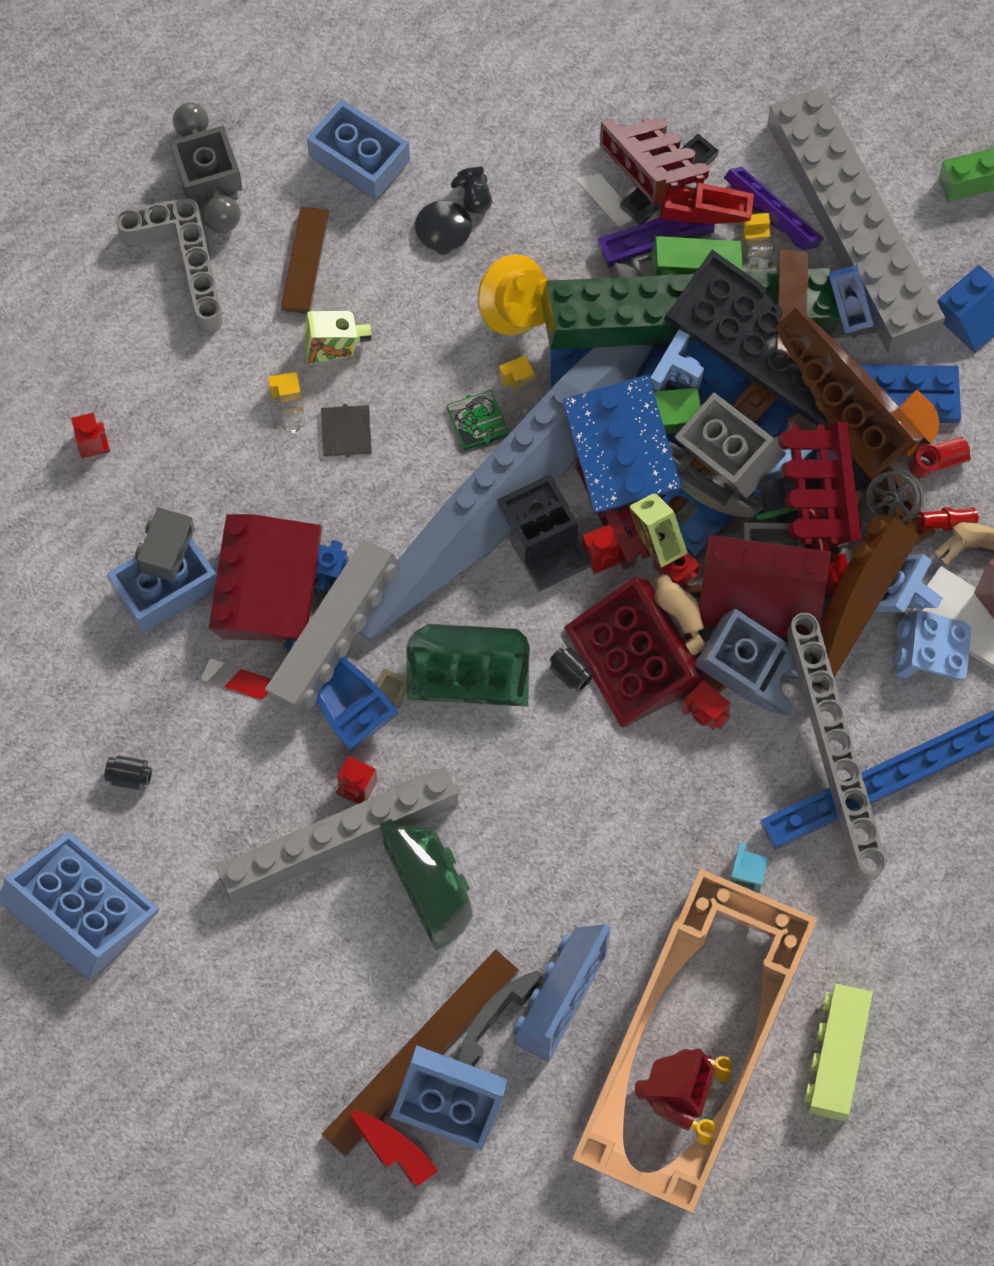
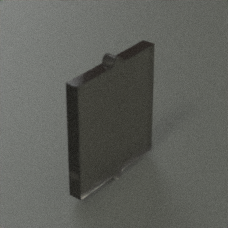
(346, 430)

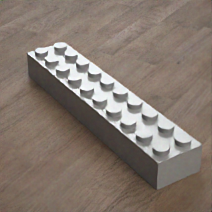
(855, 218)

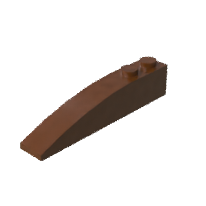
(848, 394)
(863, 586)

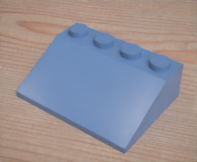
(77, 904)
(563, 991)

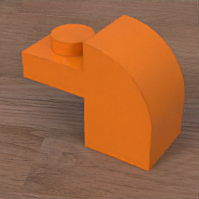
(923, 416)

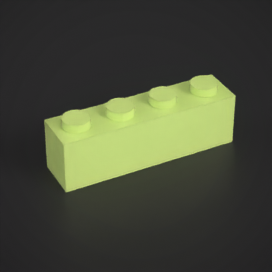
(839, 1052)

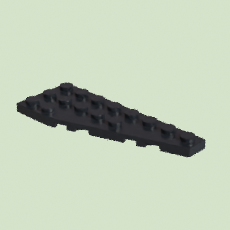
(737, 323)

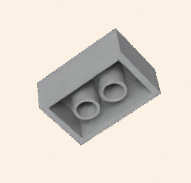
(730, 445)

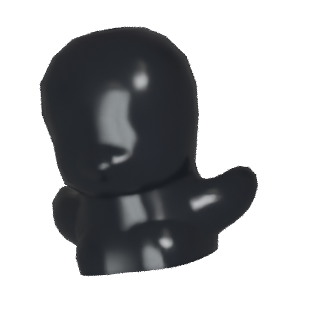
(475, 189)

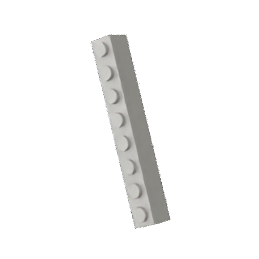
(336, 835)

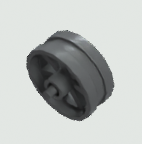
(895, 497)

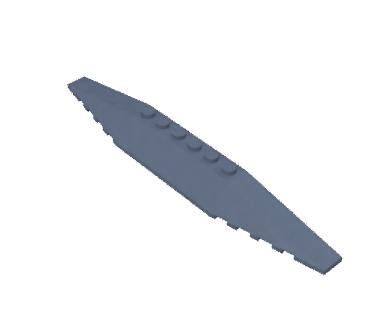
(470, 520)

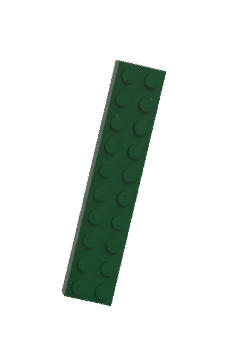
(634, 308)

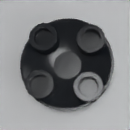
(443, 226)

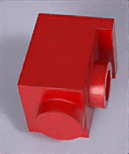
(90, 435)
(602, 549)
(681, 575)
(707, 706)
(356, 780)

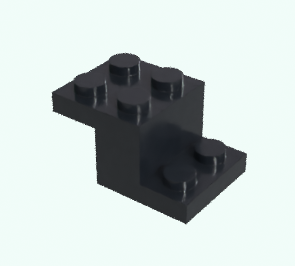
(544, 532)

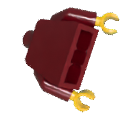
(680, 1088)

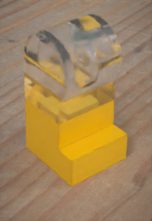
(757, 242)
(524, 382)
(291, 407)

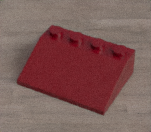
(264, 578)
(763, 583)
(634, 652)

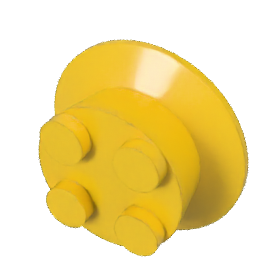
(512, 295)

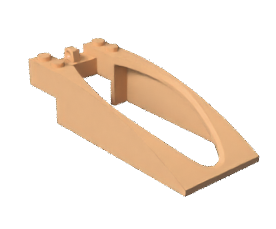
(710, 895)

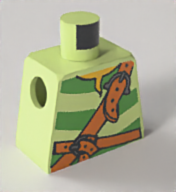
(332, 335)
(654, 517)

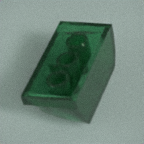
(468, 665)
(429, 880)

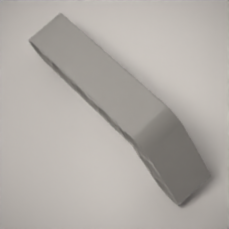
(192, 252)

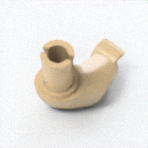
(967, 535)
(684, 606)

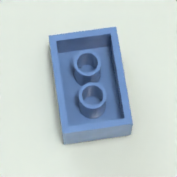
(358, 149)
(154, 599)
(449, 1098)

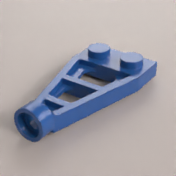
(700, 525)

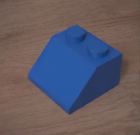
(970, 308)

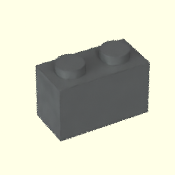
(164, 544)

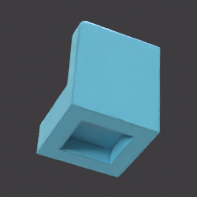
(749, 869)

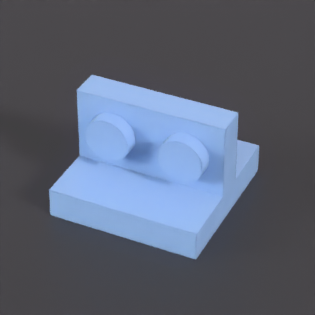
(675, 369)
(908, 590)

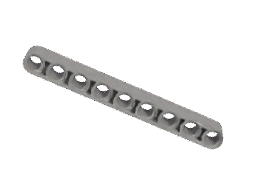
(833, 760)

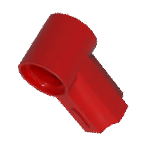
(940, 456)

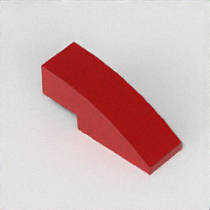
(707, 205)
(393, 1147)

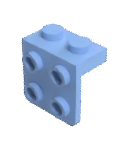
(932, 645)

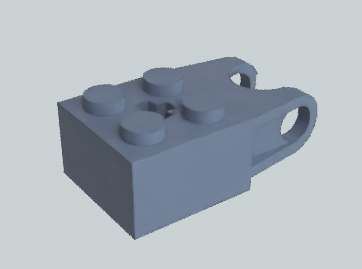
(758, 667)

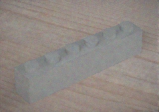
(333, 627)

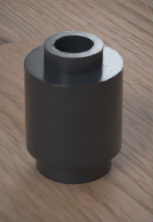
(571, 669)
(128, 772)

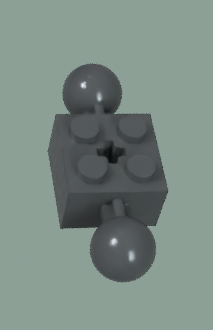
(206, 166)

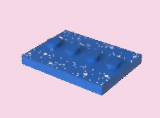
(621, 444)

